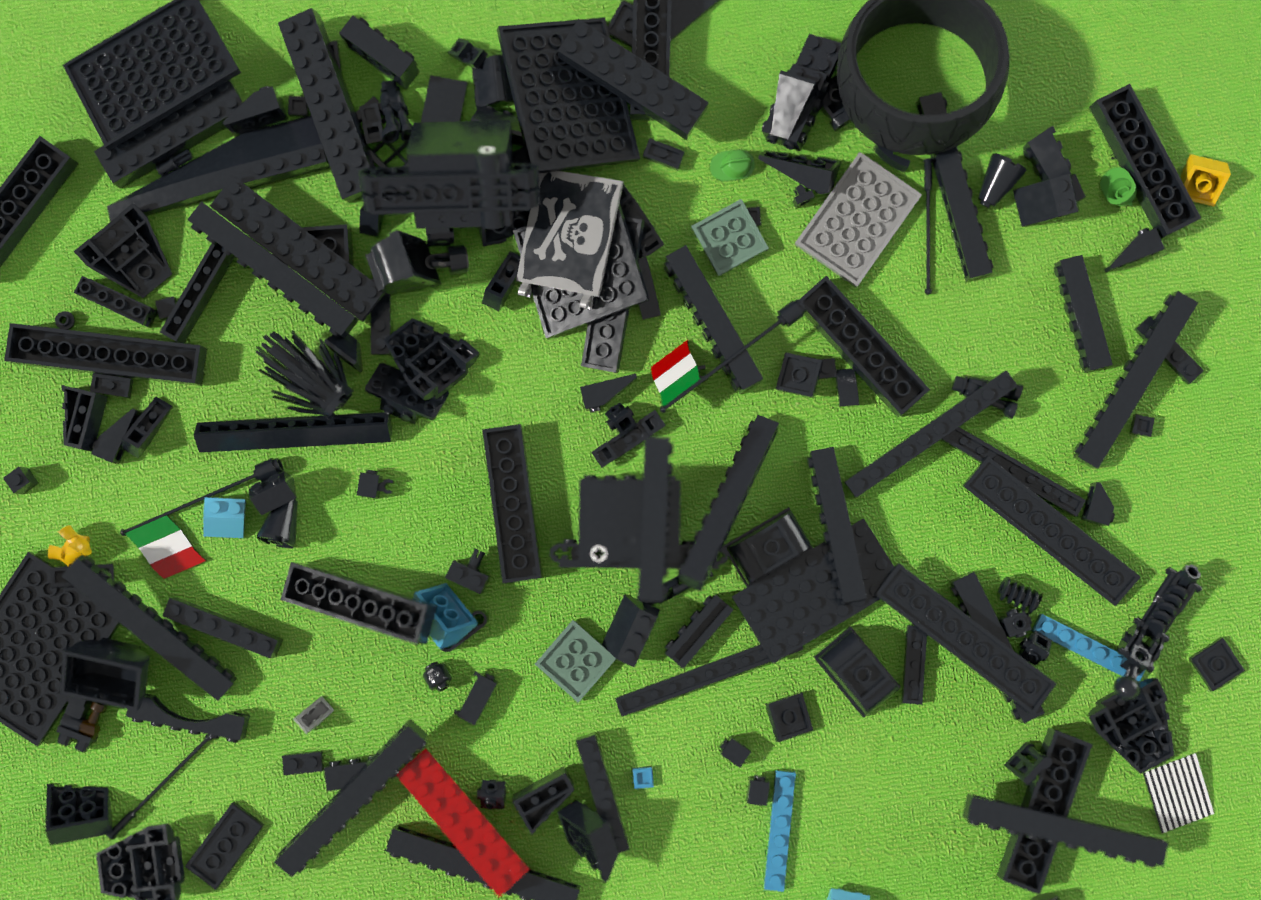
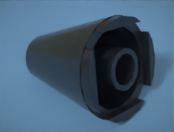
(999, 179)
(280, 526)

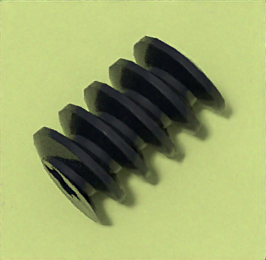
(1019, 594)

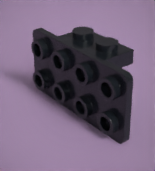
(399, 398)

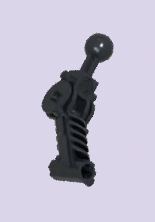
(1166, 606)

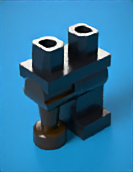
(77, 726)

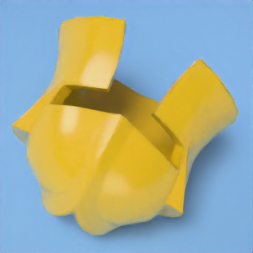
(73, 547)

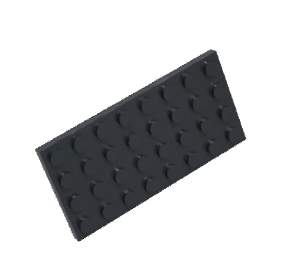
(801, 596)

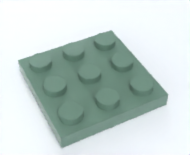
(729, 237)
(575, 661)

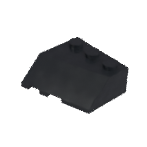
(77, 813)
(590, 837)

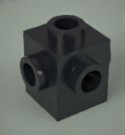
(620, 419)
(1009, 622)
(1035, 648)
(492, 794)

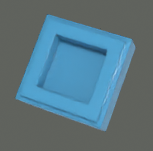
(643, 777)

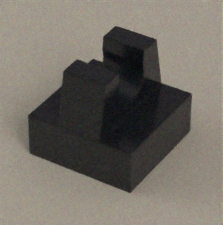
(802, 197)

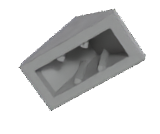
(313, 715)

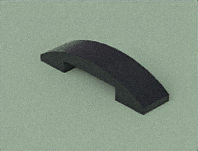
(622, 444)

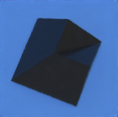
(347, 349)

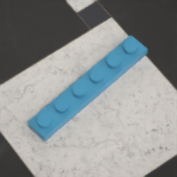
(1081, 644)
(779, 830)

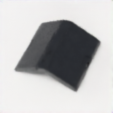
(491, 82)

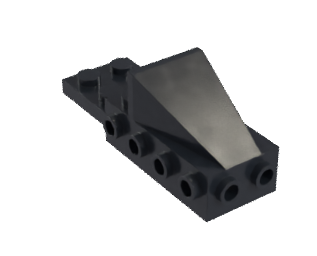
(801, 93)

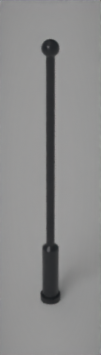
(928, 187)
(131, 814)

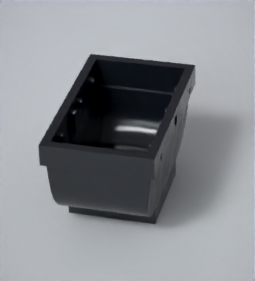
(400, 264)
(767, 547)
(105, 672)
(856, 672)

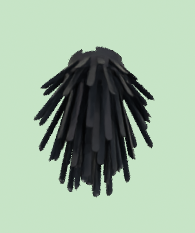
(307, 375)

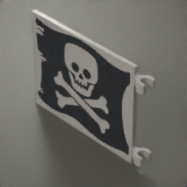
(569, 234)

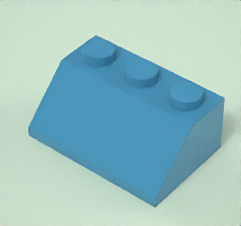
(451, 618)

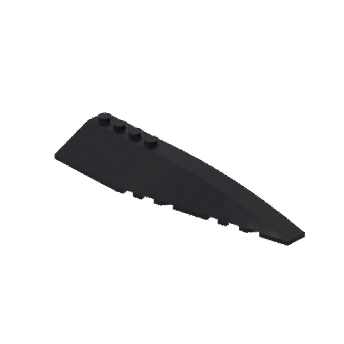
(252, 157)

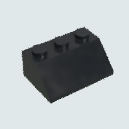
(490, 114)
(630, 629)

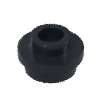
(69, 323)

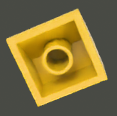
(1205, 179)

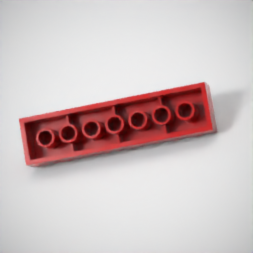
(462, 822)

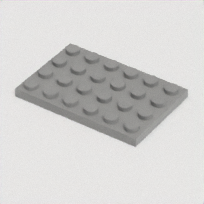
(858, 219)

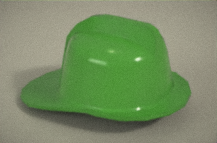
(732, 165)
(1118, 187)

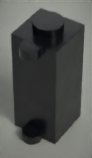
(477, 697)

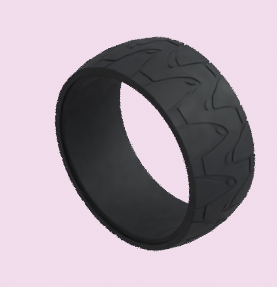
(909, 132)

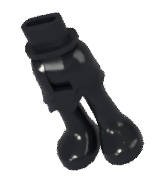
(394, 107)
(966, 386)

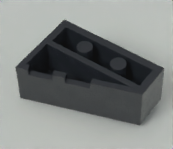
(82, 417)
(543, 797)

